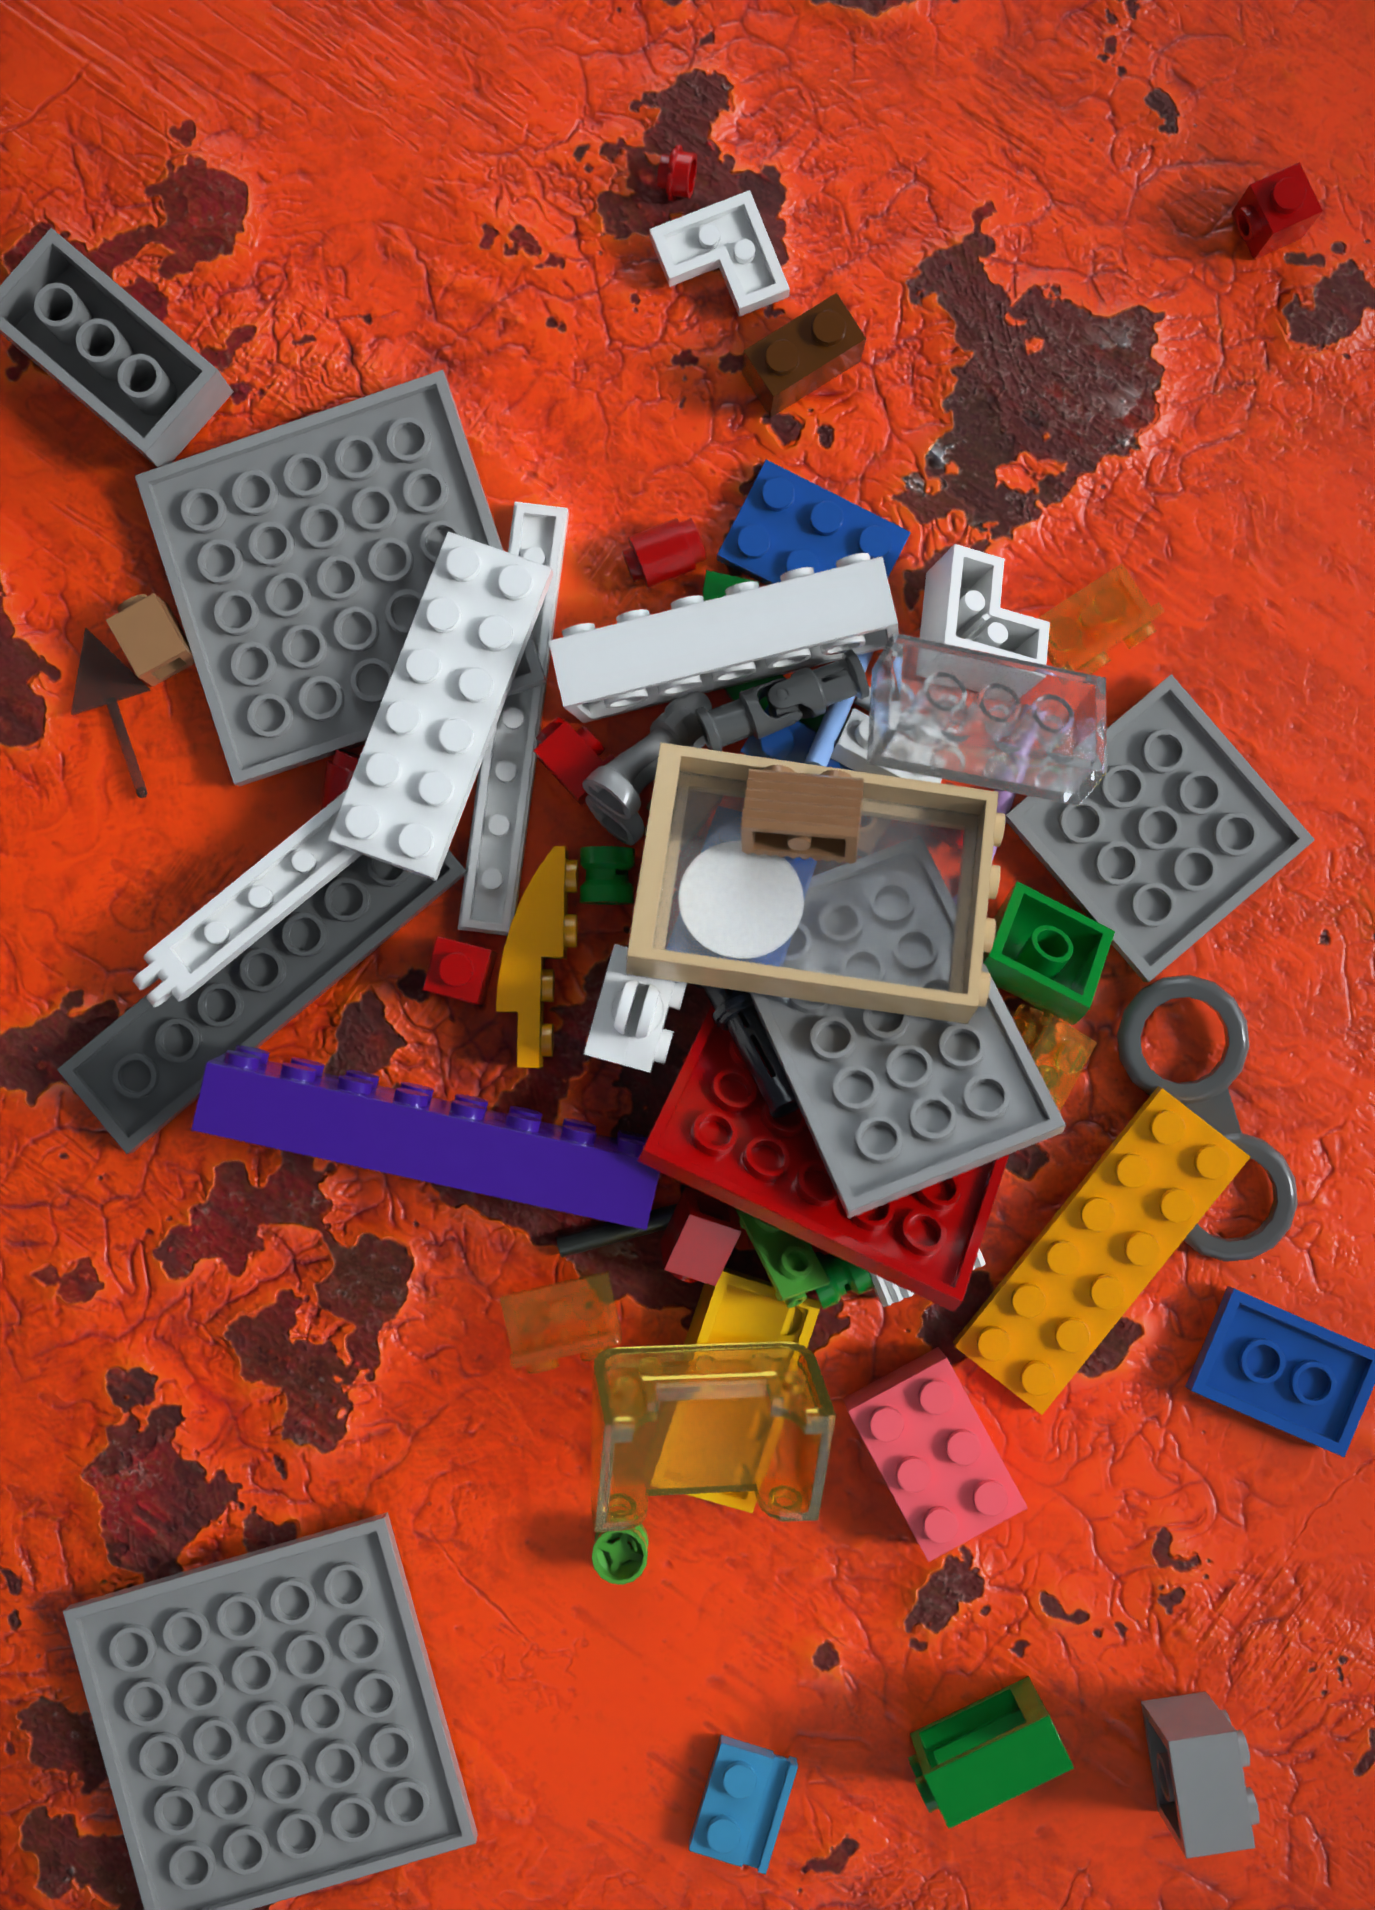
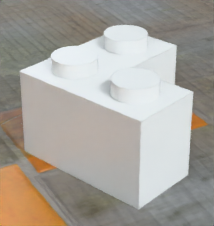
(965, 608)

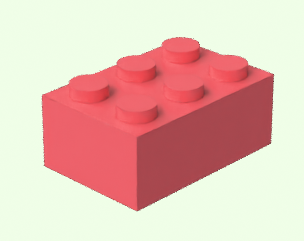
(934, 1453)

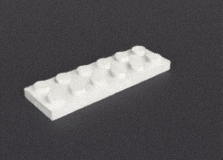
(441, 706)

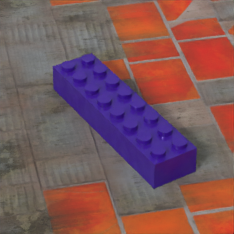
(426, 1137)

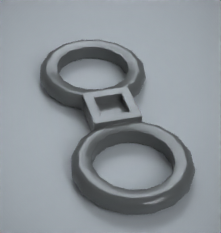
(1212, 1102)

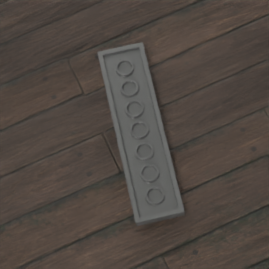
(156, 1057)

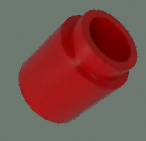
(664, 552)

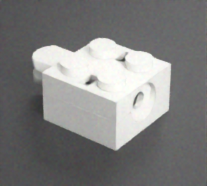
(632, 1016)

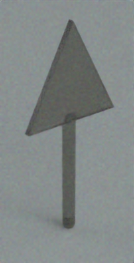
(104, 681)

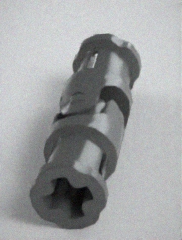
(789, 700)

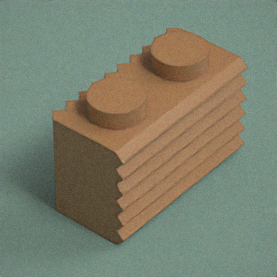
(802, 814)

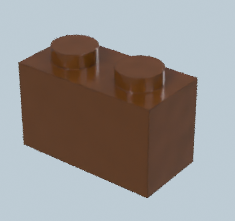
(803, 355)

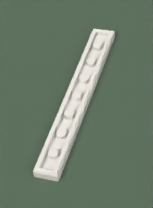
(509, 762)

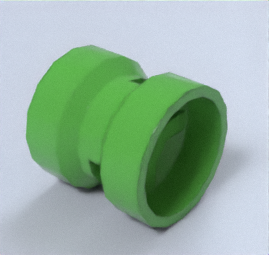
(617, 1560)

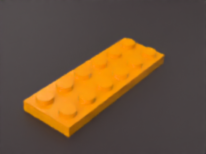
(1100, 1250)

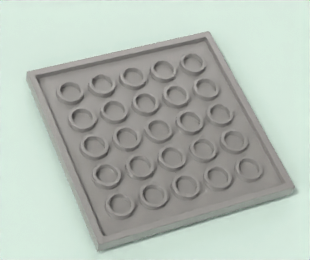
(308, 564)
(271, 1722)

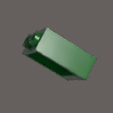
(987, 1753)

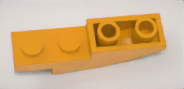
(537, 933)

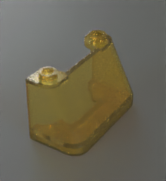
(708, 1425)

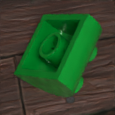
(1047, 953)

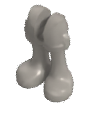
(617, 785)

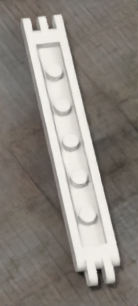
(246, 909)

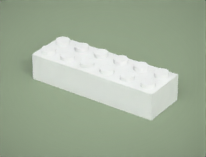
(725, 639)

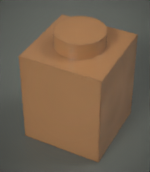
(151, 638)

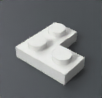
(727, 238)

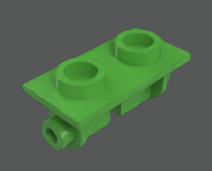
(786, 1259)

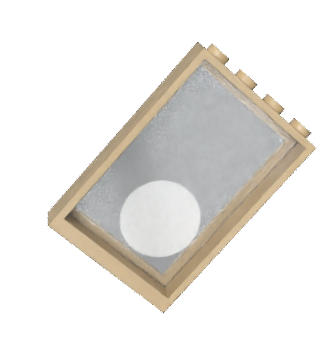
(874, 934)

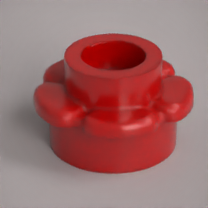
(677, 173)

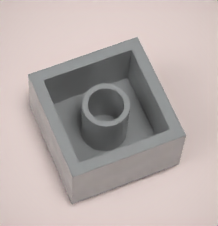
(1200, 1774)

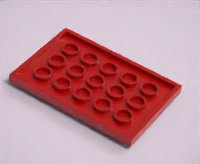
(729, 1146)

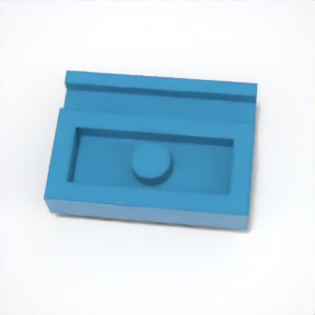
(743, 1804)

